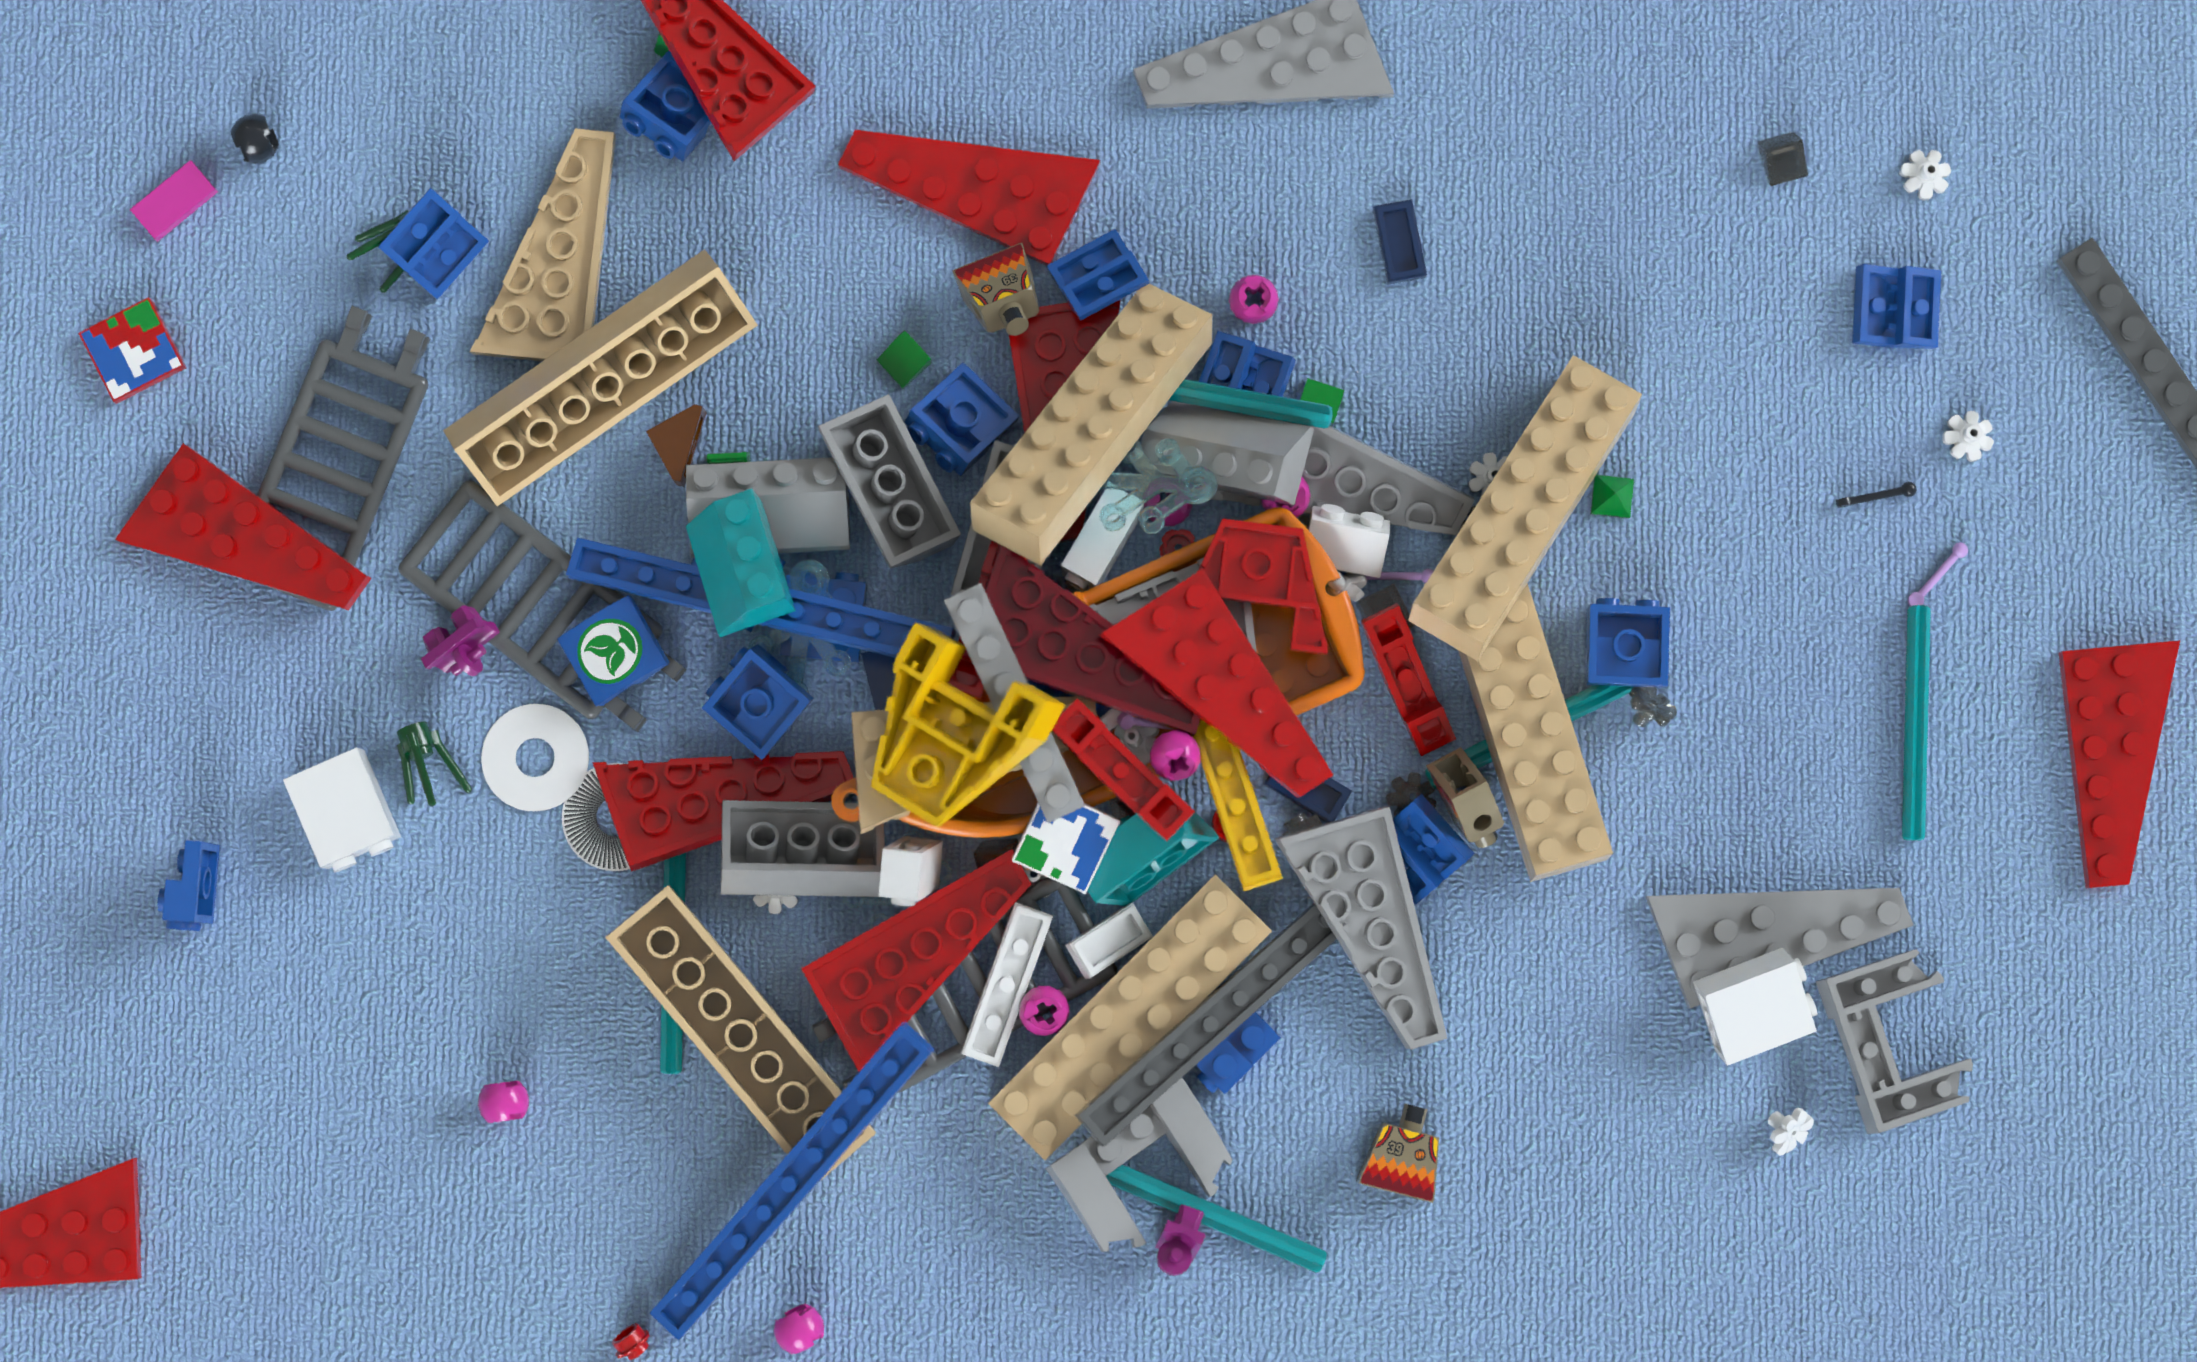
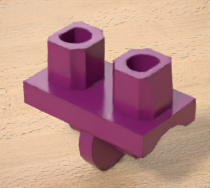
(463, 647)
(1180, 1241)

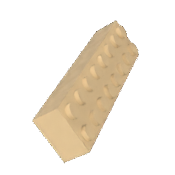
(600, 378)
(1091, 423)
(1524, 508)
(1535, 748)
(1130, 1014)
(728, 1019)

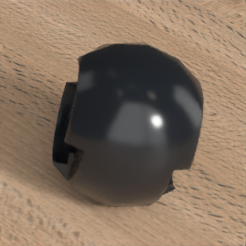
(254, 138)

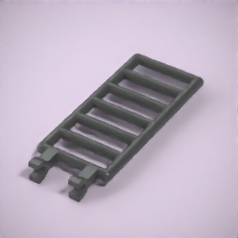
(402, 374)
(560, 560)
(1071, 987)

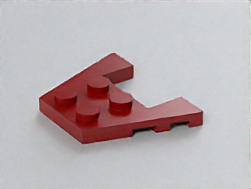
(1268, 568)

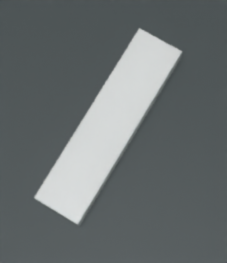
(1006, 984)

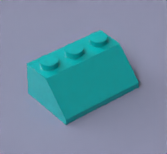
(739, 563)
(1142, 859)

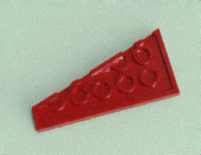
(2114, 730)
(898, 965)

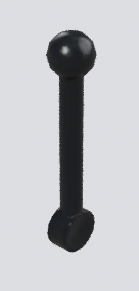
(1908, 489)

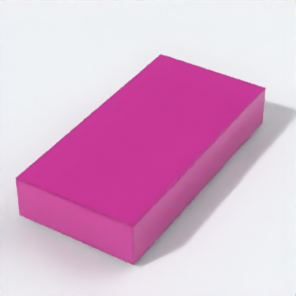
(173, 200)

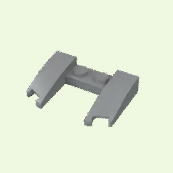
(1883, 1096)
(1084, 1169)

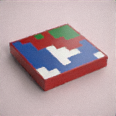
(132, 350)

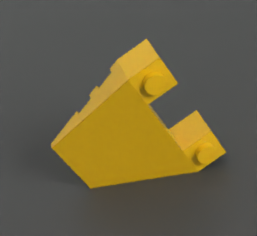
(945, 744)

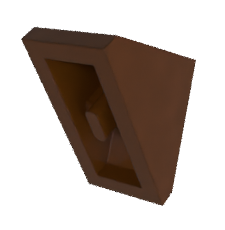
(677, 440)

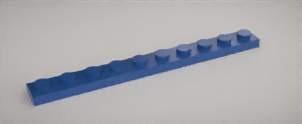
(682, 585)
(792, 1180)

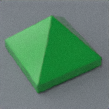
(1612, 496)

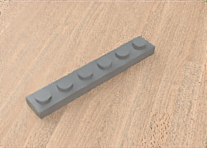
(997, 671)

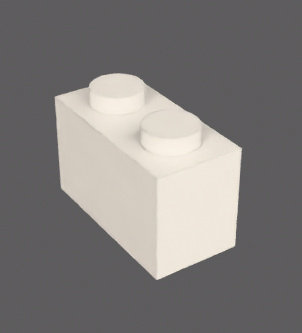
(1351, 540)
(910, 869)

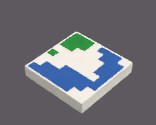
(1068, 846)

